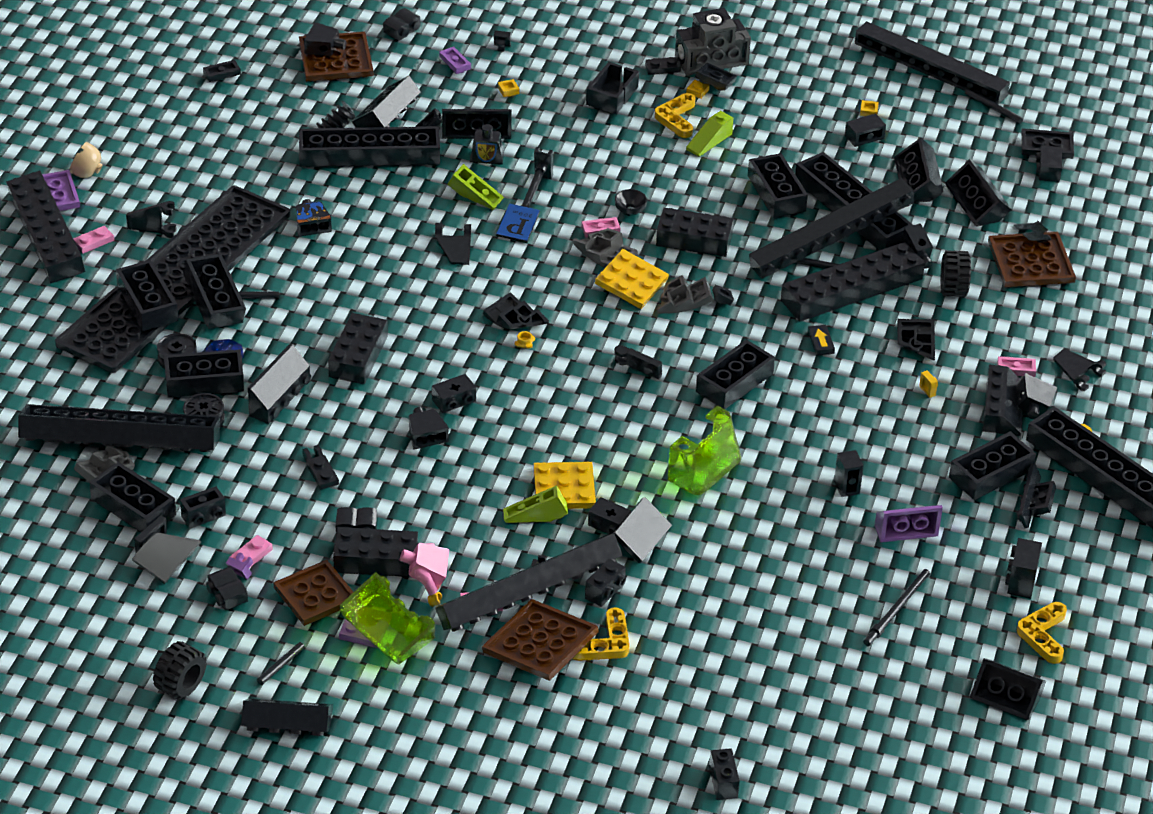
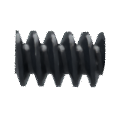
(338, 118)

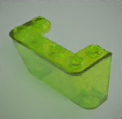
(706, 462)
(387, 620)

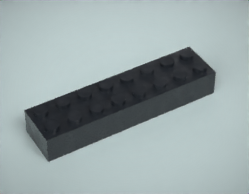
(369, 146)
(838, 188)
(45, 227)
(852, 281)

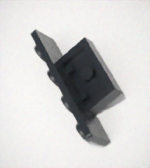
(1036, 497)

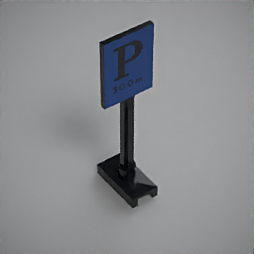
(520, 220)

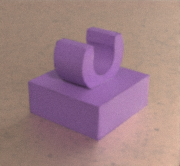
(239, 567)

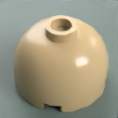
(86, 162)

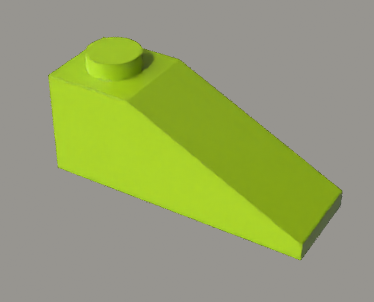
(712, 133)
(474, 188)
(538, 508)

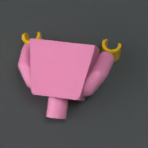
(429, 567)

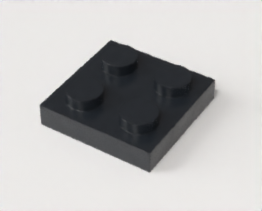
(715, 76)

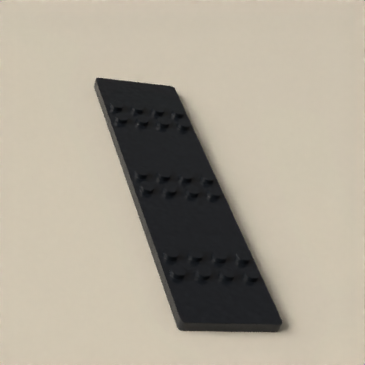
(228, 226)

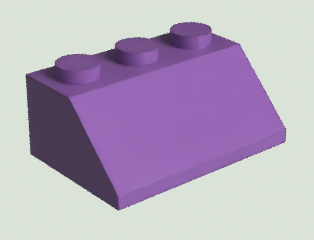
(908, 523)

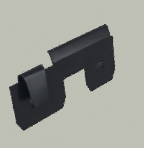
(1038, 231)

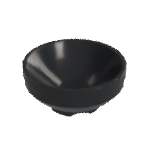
(630, 198)

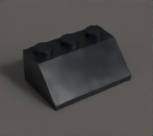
(1007, 688)

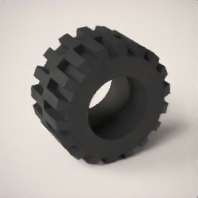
(955, 273)
(179, 670)

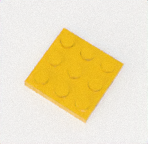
(631, 278)
(572, 478)

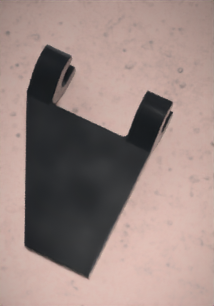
(150, 219)
(455, 247)
(1076, 366)

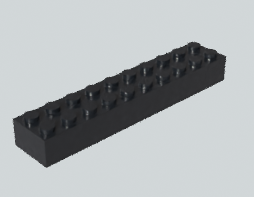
(119, 427)
(1094, 461)

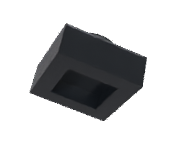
(722, 295)

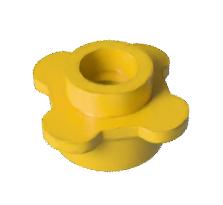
(525, 340)

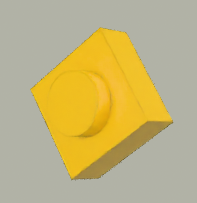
(508, 88)
(697, 89)
(868, 108)
(928, 383)

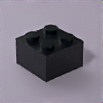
(1023, 567)

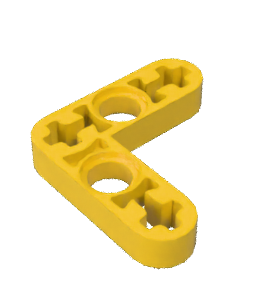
(666, 114)
(1030, 629)
(613, 641)

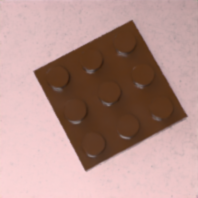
(313, 592)

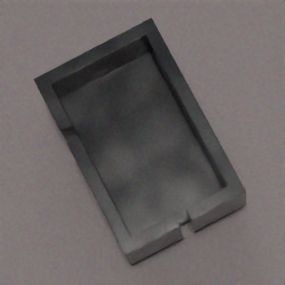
(608, 91)

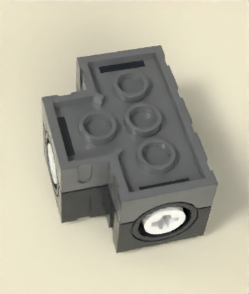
(712, 40)

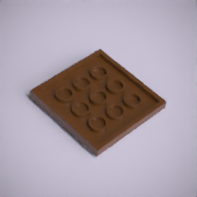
(346, 63)
(1030, 262)
(540, 639)

